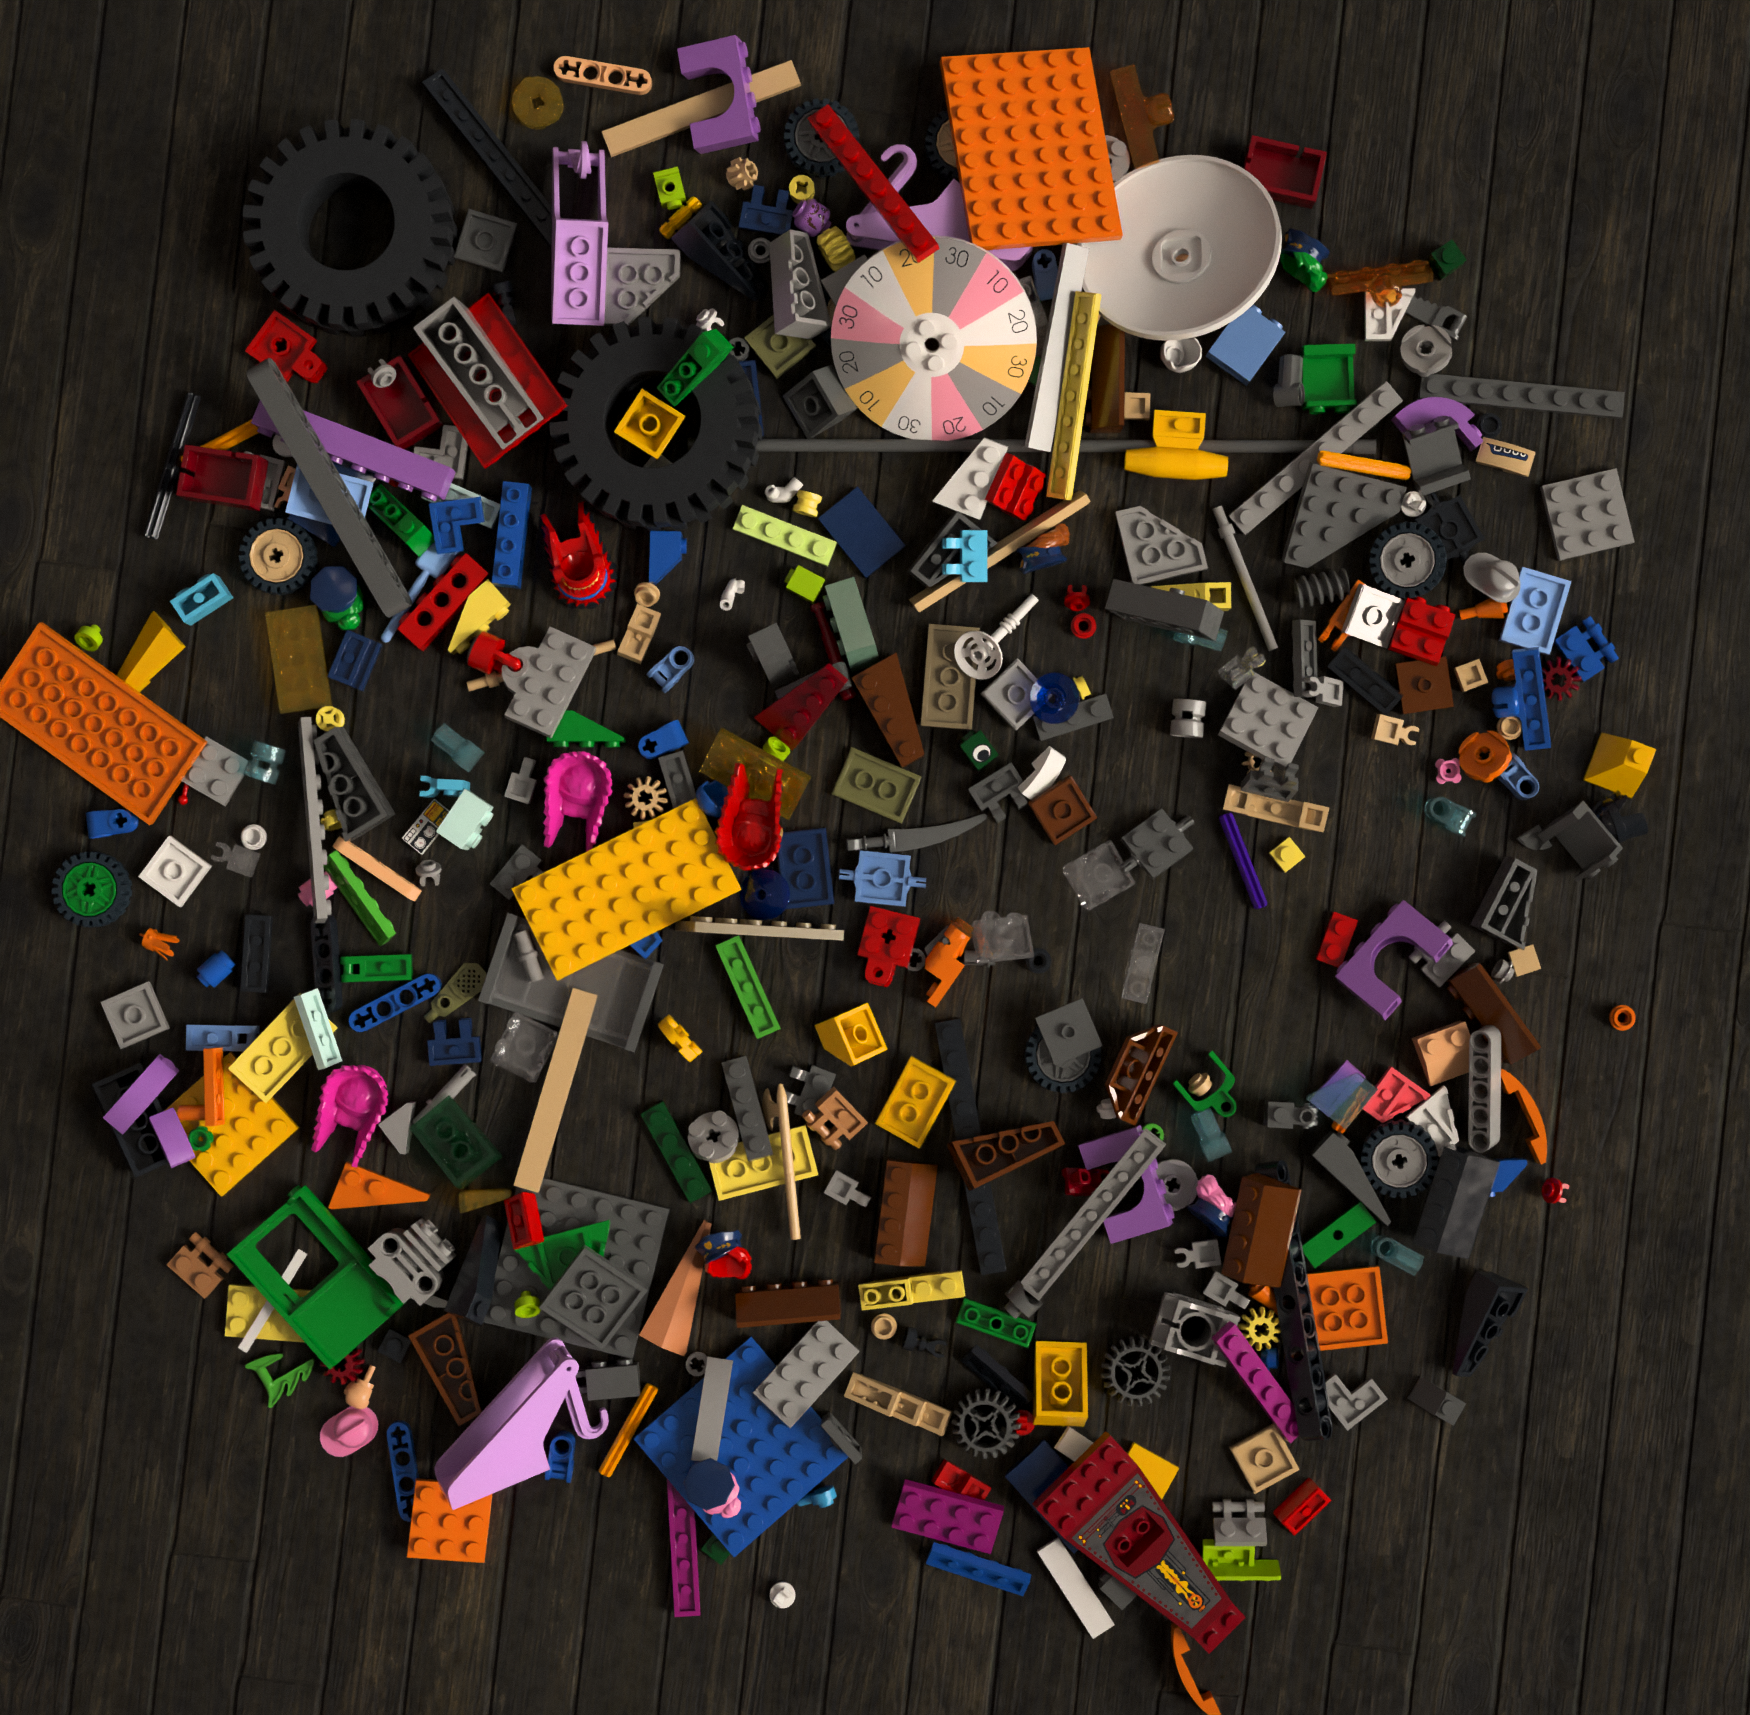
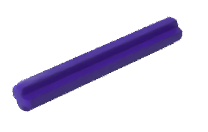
(1243, 860)

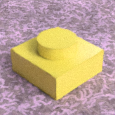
(1286, 854)

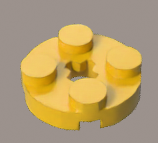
(679, 1037)

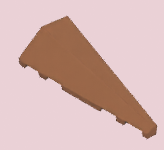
(674, 1312)

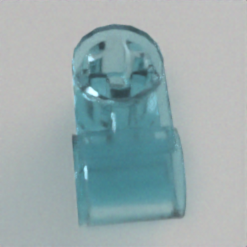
(1454, 816)

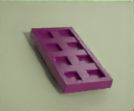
(947, 1516)

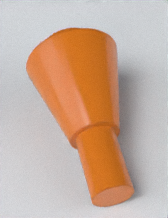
(1485, 609)
(1264, 1295)

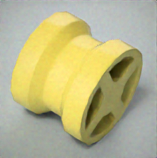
(803, 192)
(807, 503)
(326, 716)

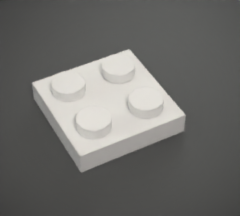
(175, 871)

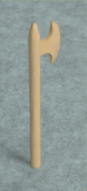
(780, 1110)

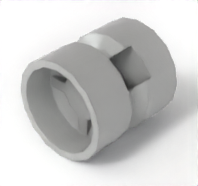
(1188, 727)

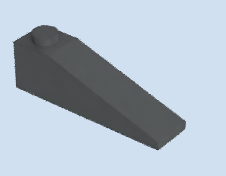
(1343, 1165)

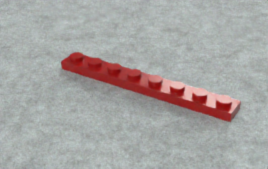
(873, 183)

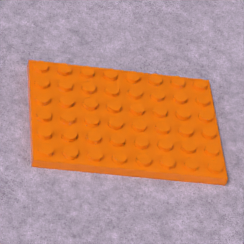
(1030, 148)

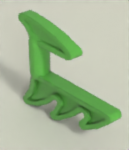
(276, 1387)

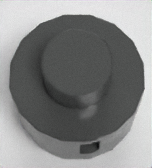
(1020, 1302)

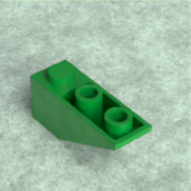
(695, 365)
(400, 520)
(581, 730)

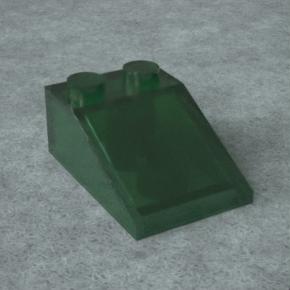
(455, 1142)

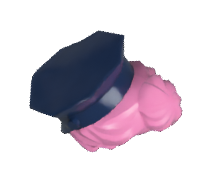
(1213, 1206)
(713, 1488)

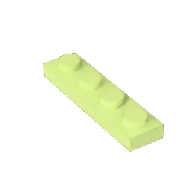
(784, 535)

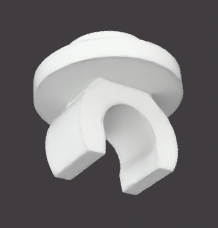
(707, 318)
(1413, 504)
(782, 1594)

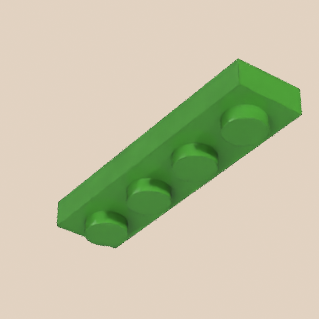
(358, 898)
(748, 987)

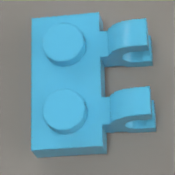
(972, 555)
(450, 787)

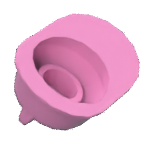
(348, 1431)

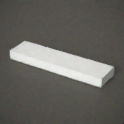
(1075, 1587)

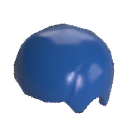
(711, 798)

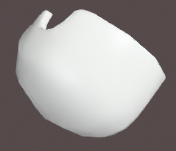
(1181, 354)

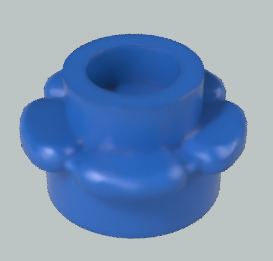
(1270, 1358)

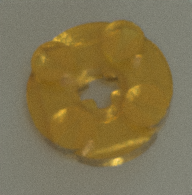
(530, 89)

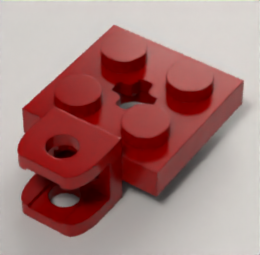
(298, 353)
(887, 956)

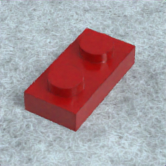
(1336, 939)

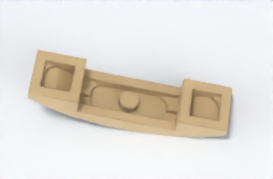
(1290, 813)

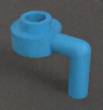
(822, 1497)

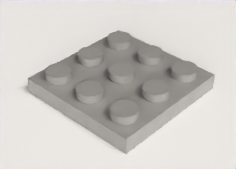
(1587, 514)
(1268, 721)

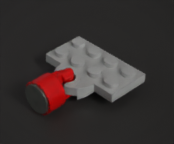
(539, 677)

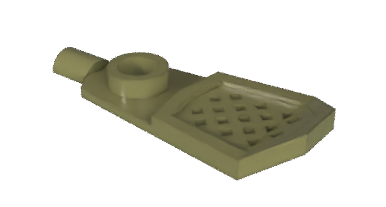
(455, 993)

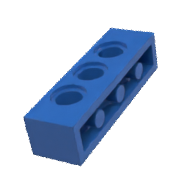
(512, 535)

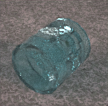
(265, 753)

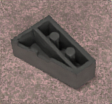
(1507, 903)

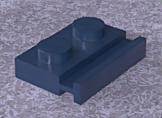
(355, 660)

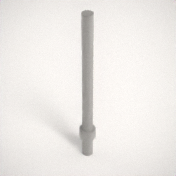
(1226, 531)

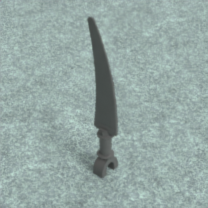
(915, 838)

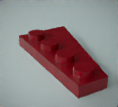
(802, 706)

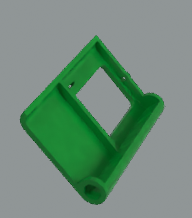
(343, 1305)

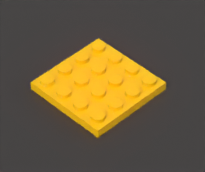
(246, 1138)

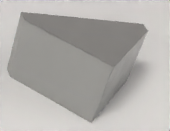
(398, 1127)

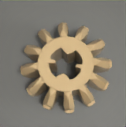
(641, 805)

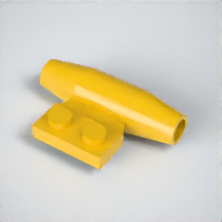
(1176, 449)

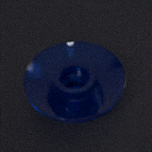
(1066, 698)
(776, 894)

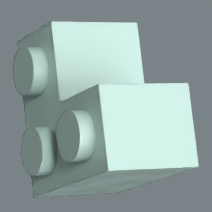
(465, 819)

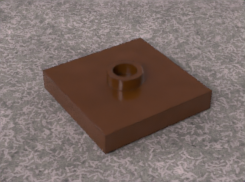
(1423, 686)
(1062, 810)

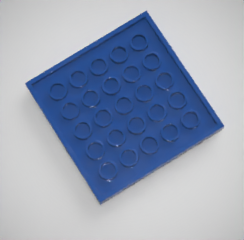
(765, 1456)

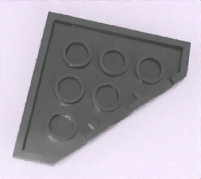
(1335, 511)

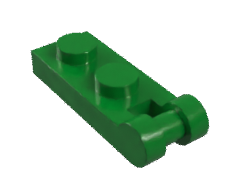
(377, 968)

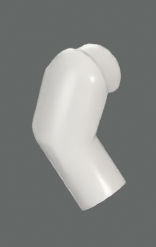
(727, 598)

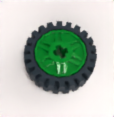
(110, 894)

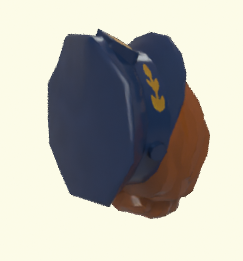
(1044, 549)

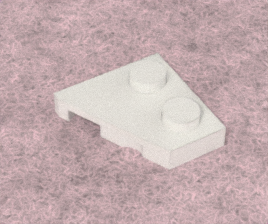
(1383, 322)
(1436, 1119)

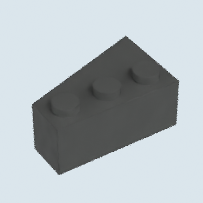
(928, 565)
(774, 655)

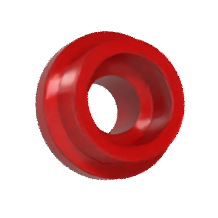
(1083, 617)

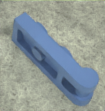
(226, 1036)

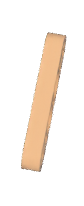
(601, 80)
(377, 868)

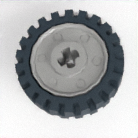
(1390, 550)
(1418, 1163)

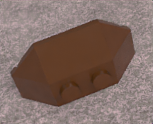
(1138, 1070)

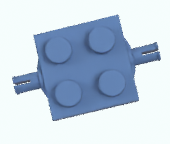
(882, 878)

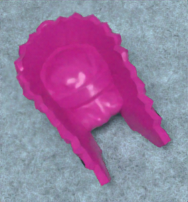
(576, 787)
(353, 1099)

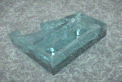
(1343, 1098)

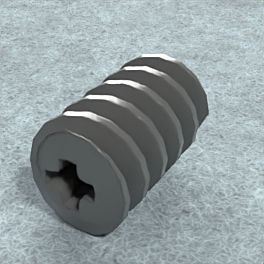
(1321, 587)

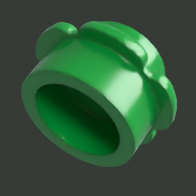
(194, 1138)

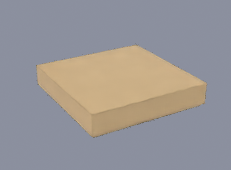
(1264, 1458)

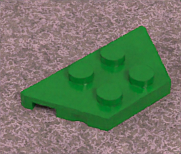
(559, 1249)

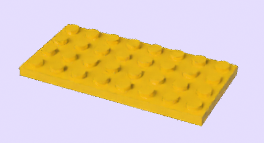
(626, 889)

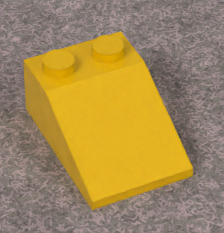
(1060, 1384)

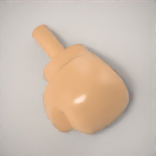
(359, 1393)

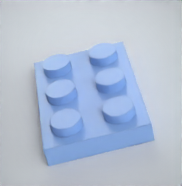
(305, 504)
(1535, 611)

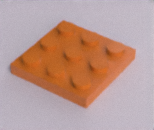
(1348, 1307)
(447, 1533)

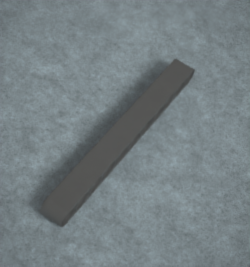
(329, 487)

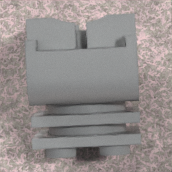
(417, 1255)
(1170, 1317)

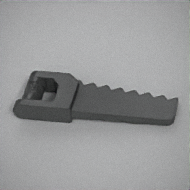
(1433, 315)

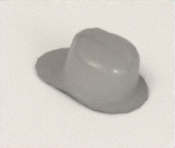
(1492, 577)

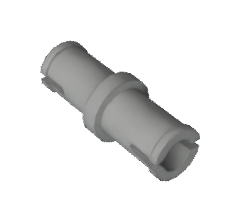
(528, 956)

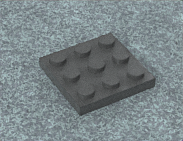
(593, 1297)

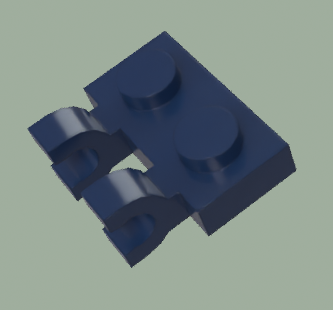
(766, 218)
(456, 1049)

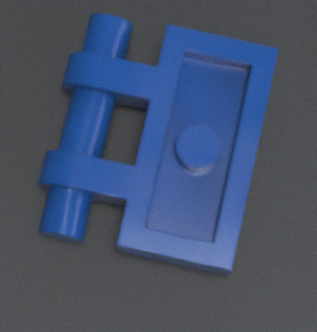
(1576, 648)

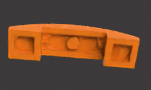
(1538, 1142)
(1180, 1646)

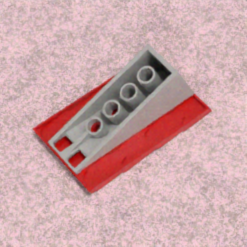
(484, 376)

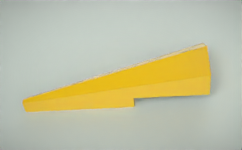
(150, 653)

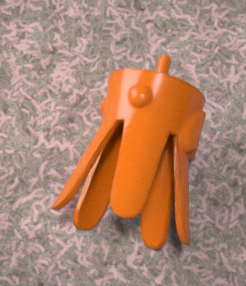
(154, 942)

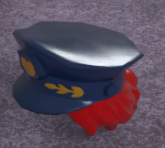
(725, 1255)

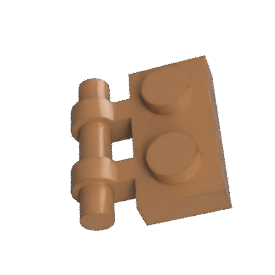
(840, 1113)
(195, 1270)

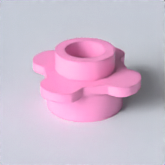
(1453, 776)

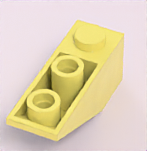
(1216, 593)
(479, 611)

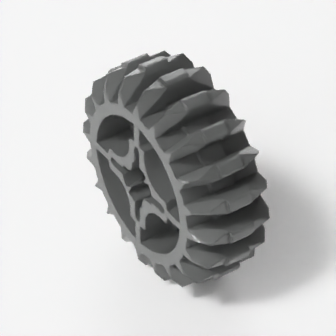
(1130, 1381)
(1000, 1406)

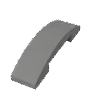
(712, 1409)

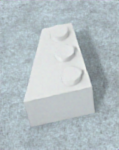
(972, 481)

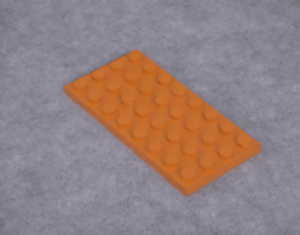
(97, 723)

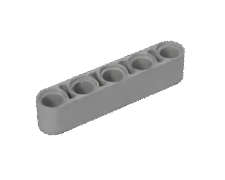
(1489, 1077)

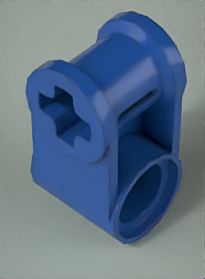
(668, 738)
(107, 822)
(559, 1460)

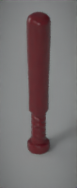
(830, 644)

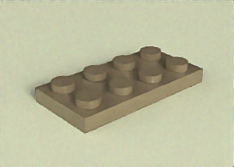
(947, 689)

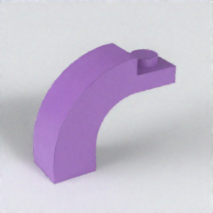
(1427, 409)
(141, 1094)

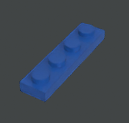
(978, 1569)

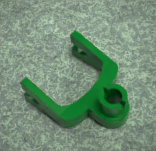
(1216, 1099)

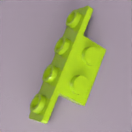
(1238, 1563)

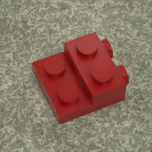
(1015, 487)
(1422, 630)

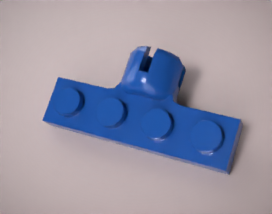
(1526, 699)

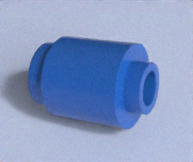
(215, 969)

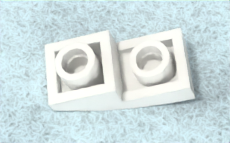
(1046, 771)
(1072, 1444)

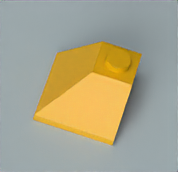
(649, 424)
(1619, 764)
(852, 1035)

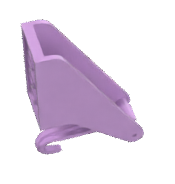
(940, 217)
(578, 247)
(509, 1434)

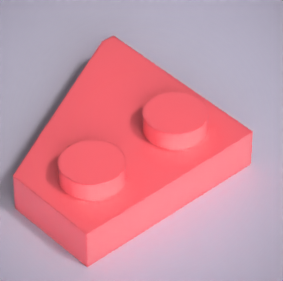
(1394, 1096)

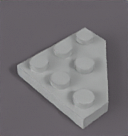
(636, 280)
(1156, 548)

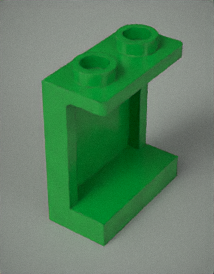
(1328, 378)

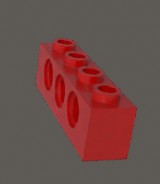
(441, 616)

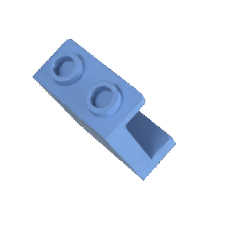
(1246, 344)

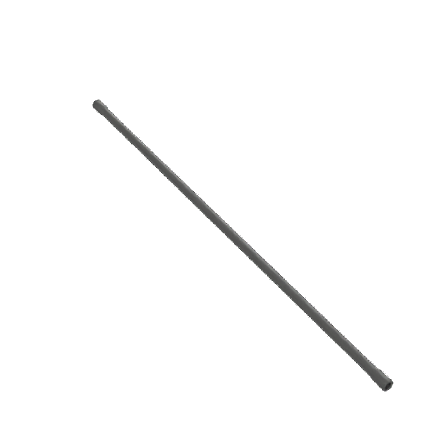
(1360, 446)

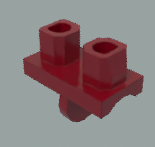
(1082, 1181)

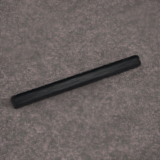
(171, 466)

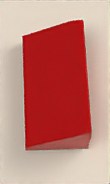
(524, 1220)
(1301, 1506)

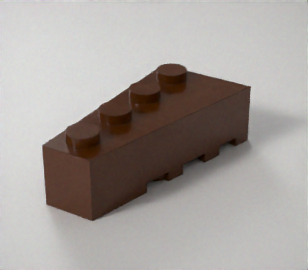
(889, 704)

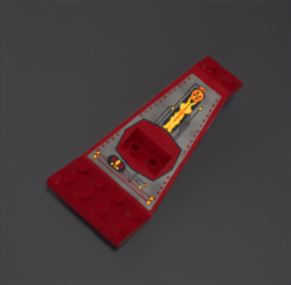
(1125, 1528)

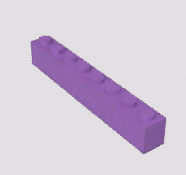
(372, 455)

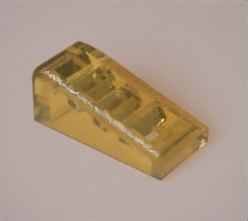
(478, 1198)

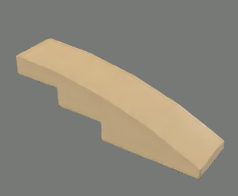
(898, 1404)

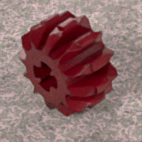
(1560, 669)
(350, 1369)

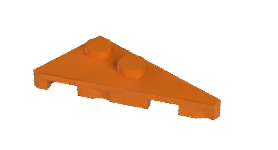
(367, 1188)

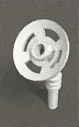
(985, 648)

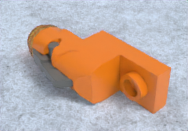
(943, 955)

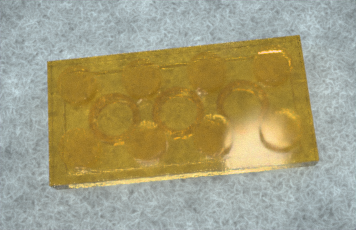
(298, 659)
(759, 767)

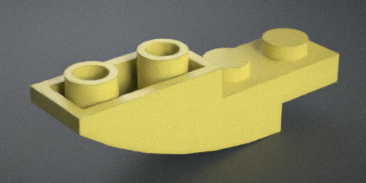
(911, 1289)

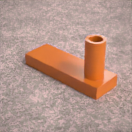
(213, 1109)

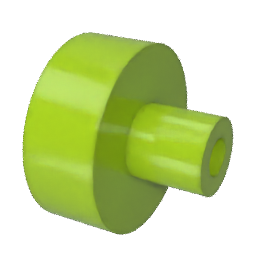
(89, 637)
(776, 748)
(527, 1305)

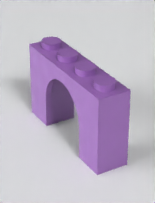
(738, 123)
(1402, 925)
(1152, 1211)

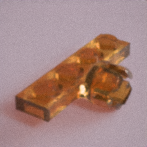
(1140, 115)
(1381, 282)

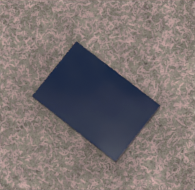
(861, 532)
(806, 867)

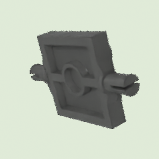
(1156, 844)

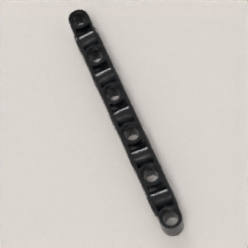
(1300, 1332)

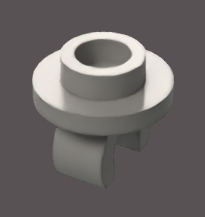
(383, 375)
(428, 868)

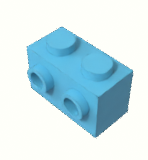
(201, 598)

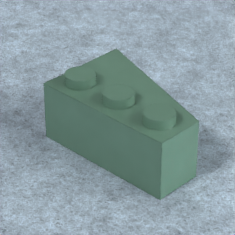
(851, 624)

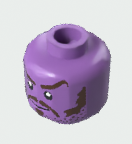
(811, 217)

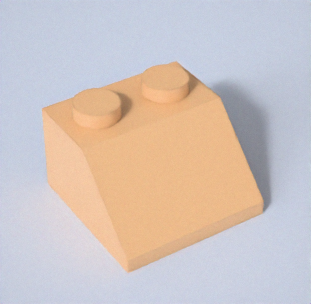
(1444, 1052)

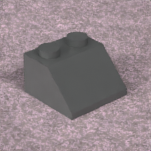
(819, 401)

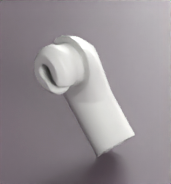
(783, 494)

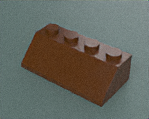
(1107, 381)
(1489, 1006)
(905, 1213)
(1261, 1231)
(788, 1304)

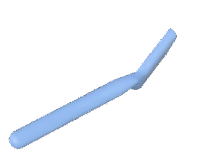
(431, 564)

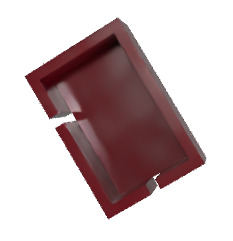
(1284, 175)
(402, 406)
(222, 477)

